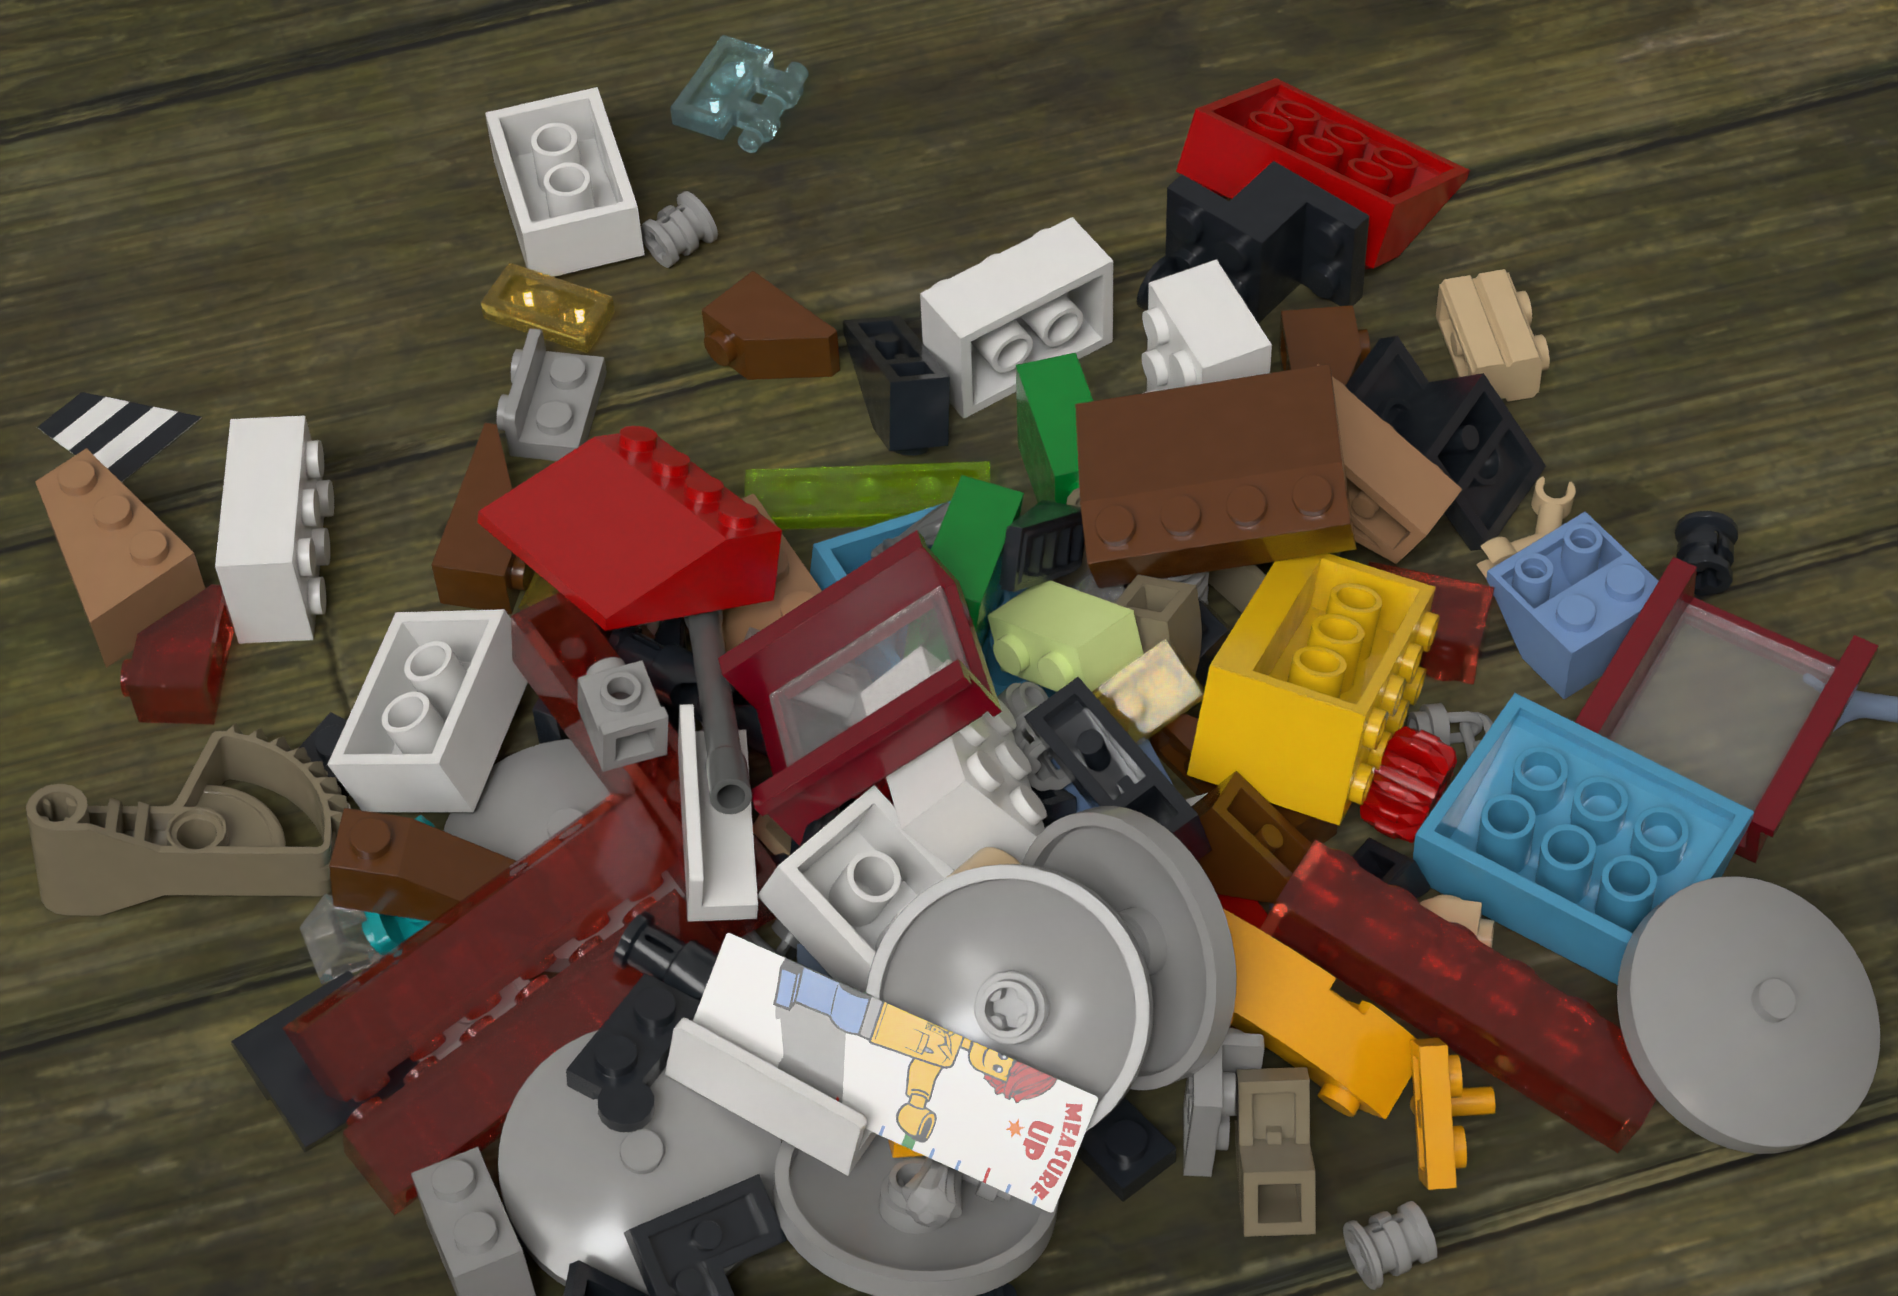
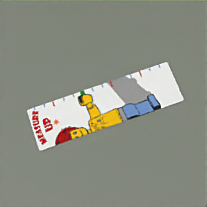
(901, 1072)

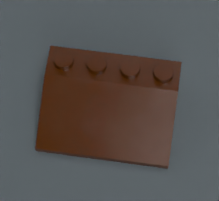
(1213, 476)

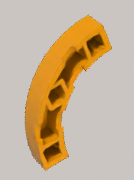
(1346, 1046)

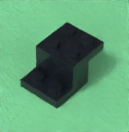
(1271, 238)
(1458, 428)

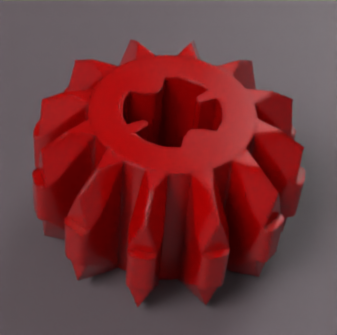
(1409, 783)

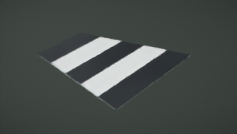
(115, 430)

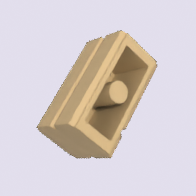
(1491, 333)

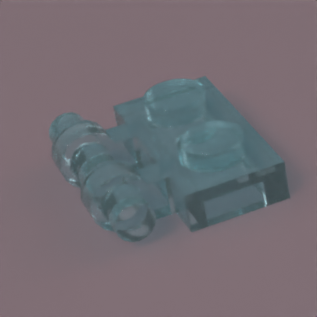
(723, 90)

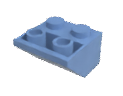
(1571, 601)

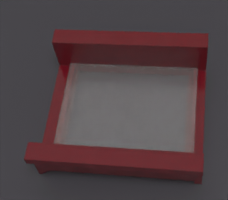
(860, 682)
(1723, 700)

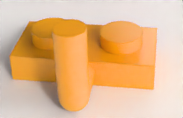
(1435, 1101)

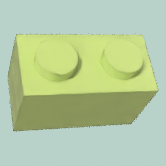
(1063, 634)

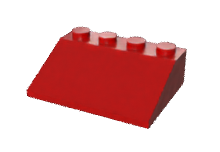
(1337, 151)
(637, 533)

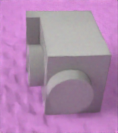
(622, 713)

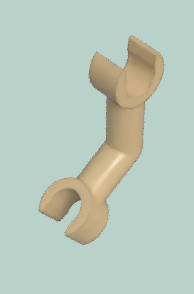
(1550, 516)

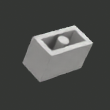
(472, 1228)

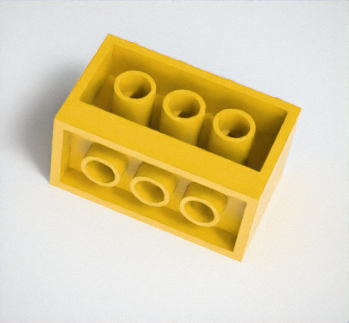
(1314, 683)

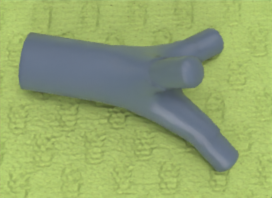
(1870, 706)

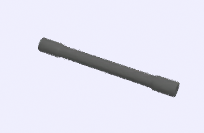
(725, 762)

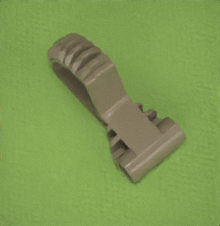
(200, 845)

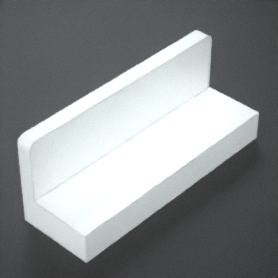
(715, 844)
(767, 1096)

